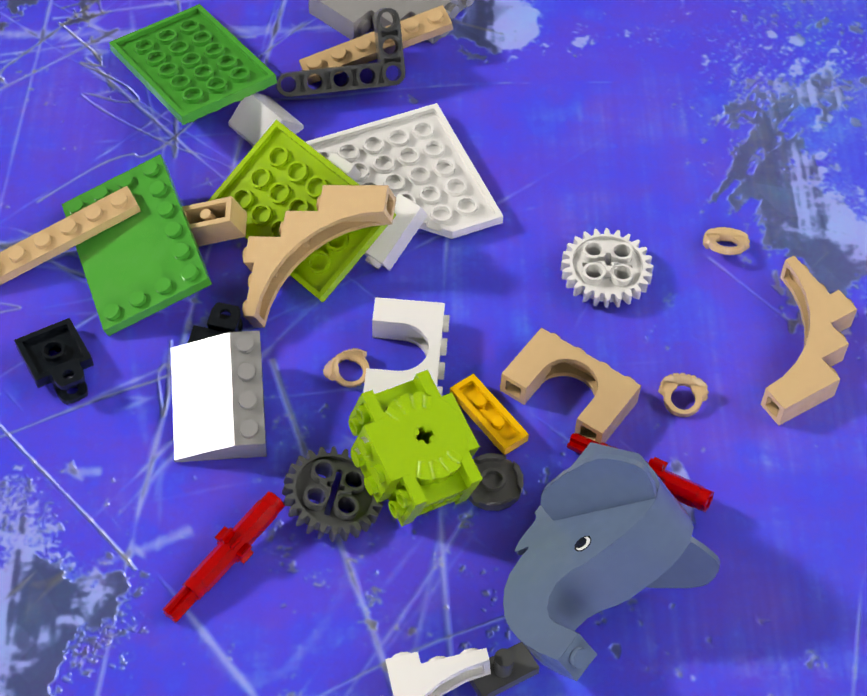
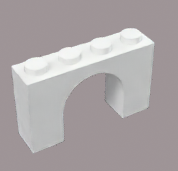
(395, 237)
(412, 322)

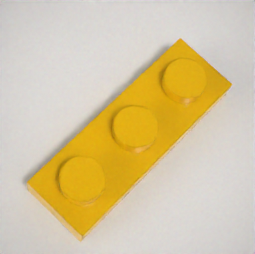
(489, 414)

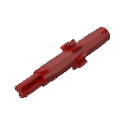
(682, 488)
(231, 547)

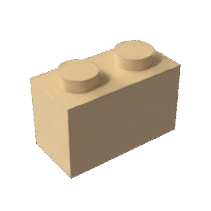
(216, 220)

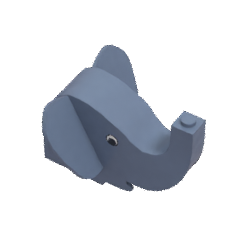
(594, 544)

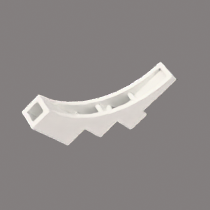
(436, 675)

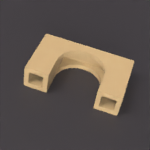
(551, 357)

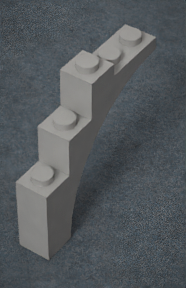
(356, 17)

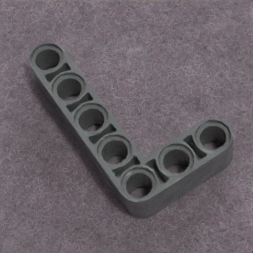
(353, 71)

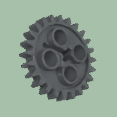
(305, 484)

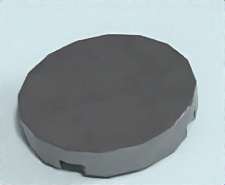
(500, 483)

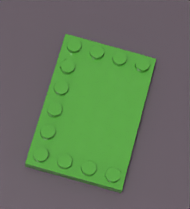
(192, 64)
(147, 257)

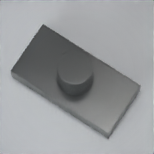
(507, 670)

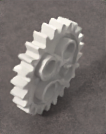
(606, 268)

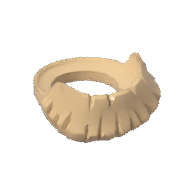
(726, 234)
(356, 355)
(670, 384)

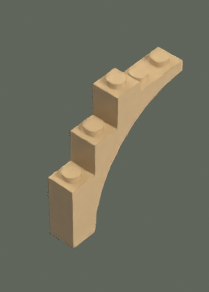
(302, 232)
(812, 376)

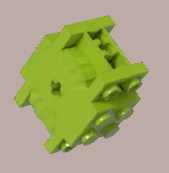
(414, 448)

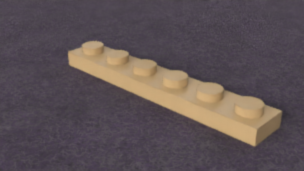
(363, 48)
(67, 233)

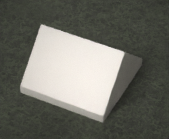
(257, 114)

